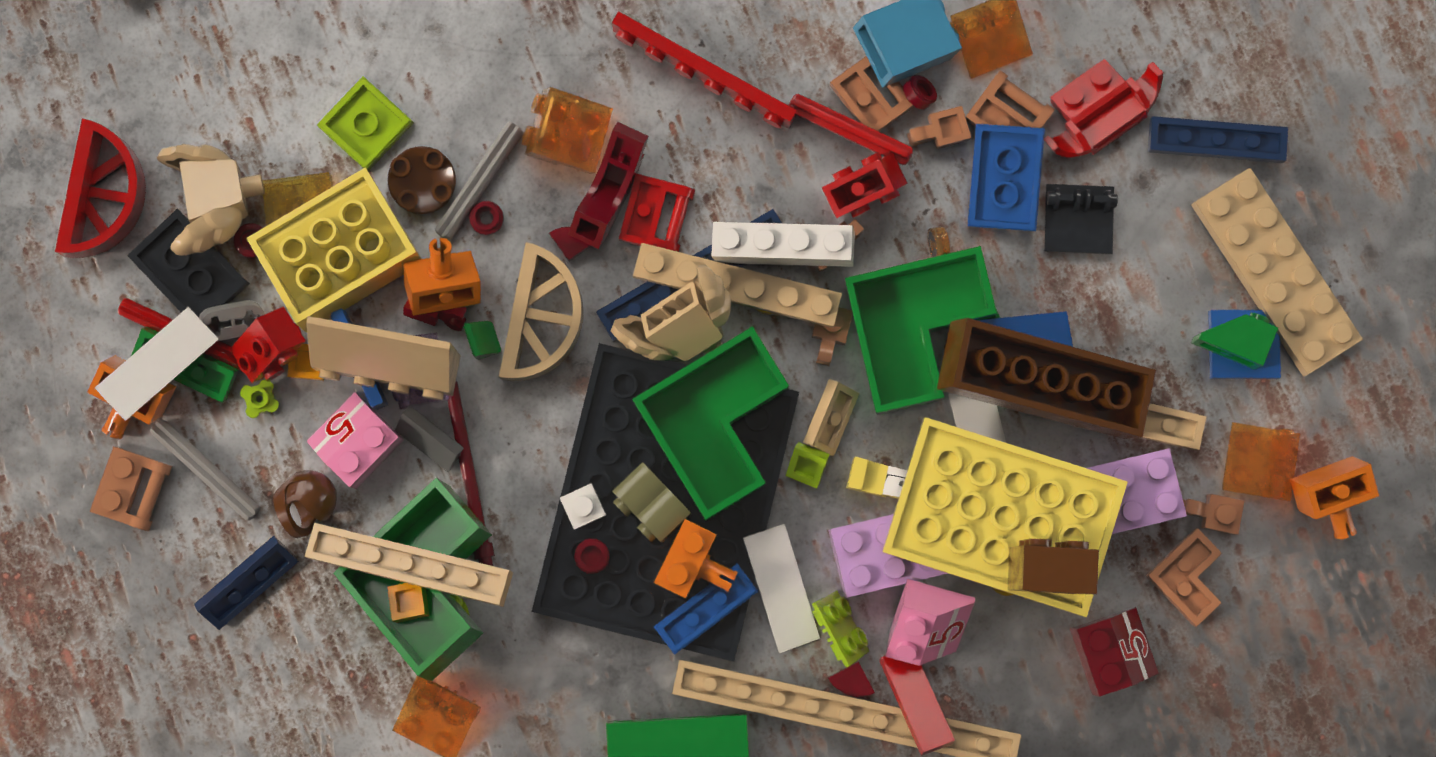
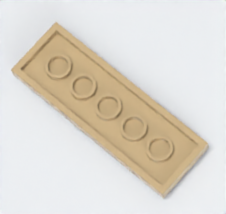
(1277, 271)

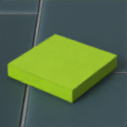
(365, 123)

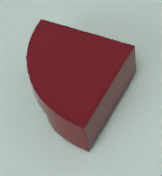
(568, 245)
(852, 681)

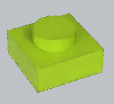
(807, 465)

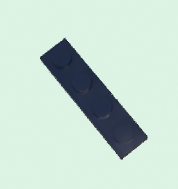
(1218, 139)

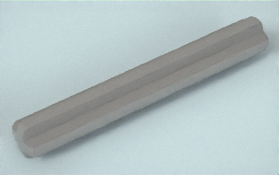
(479, 181)
(205, 469)

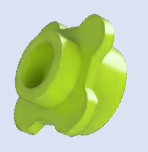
(269, 401)

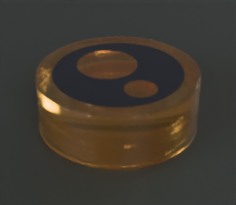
(938, 241)

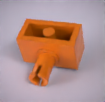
(442, 280)
(147, 413)
(1333, 491)
(690, 561)

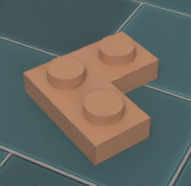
(1178, 577)

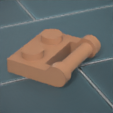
(865, 100)
(995, 112)
(121, 484)

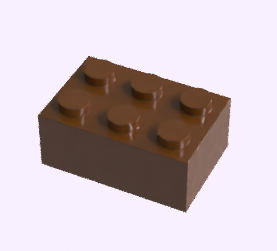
(1058, 569)

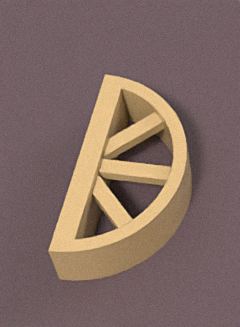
(522, 311)

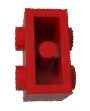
(856, 189)
(268, 345)

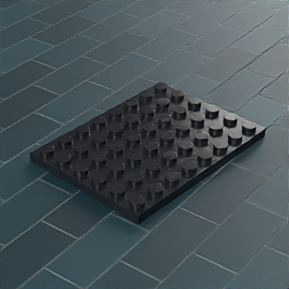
(606, 450)

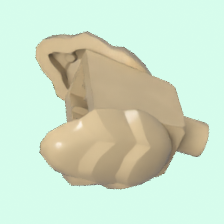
(212, 194)
(681, 323)

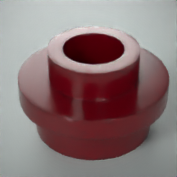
(481, 209)

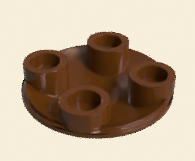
(421, 180)

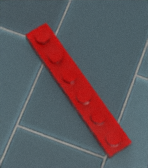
(715, 78)

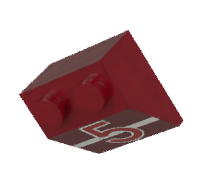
(1114, 652)

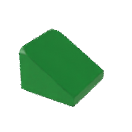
(482, 339)

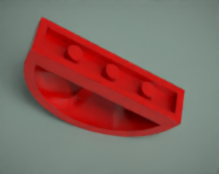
(80, 190)

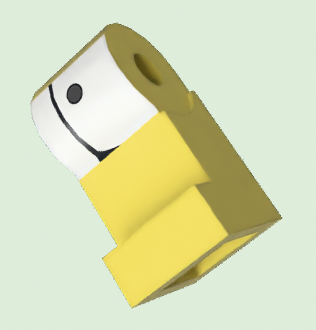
(875, 478)

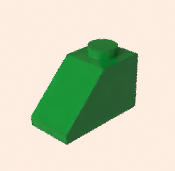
(1240, 339)

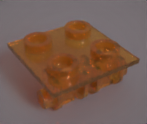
(991, 35)
(1261, 461)
(436, 717)

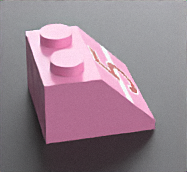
(354, 441)
(927, 623)

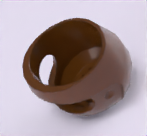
(312, 496)

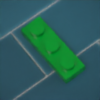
(203, 375)

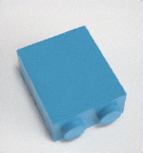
(907, 38)

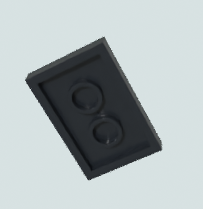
(186, 280)

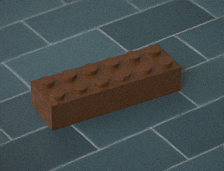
(1046, 379)

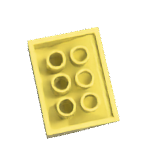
(334, 249)

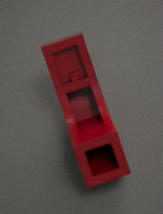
(610, 186)

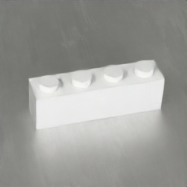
(783, 244)

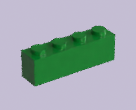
(679, 737)

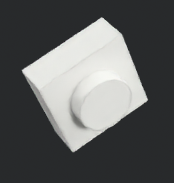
(582, 506)

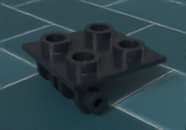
(1079, 218)

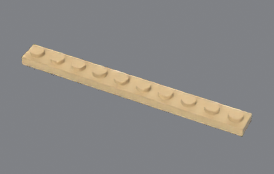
(830, 710)

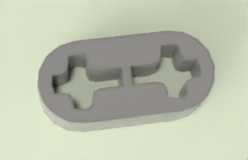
(230, 312)

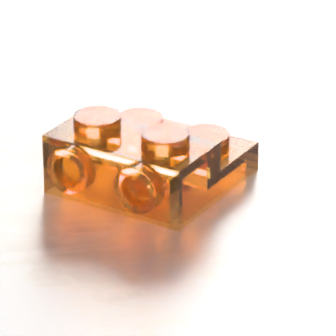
(567, 130)

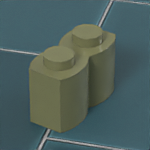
(651, 503)

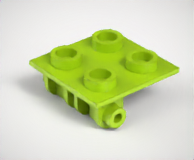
(848, 639)

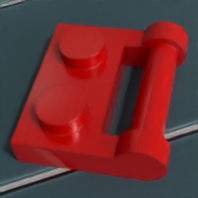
(645, 210)

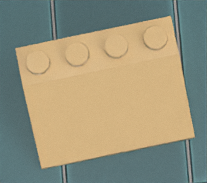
(382, 357)

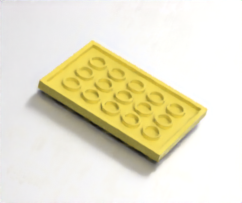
(979, 496)

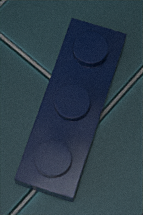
(246, 582)

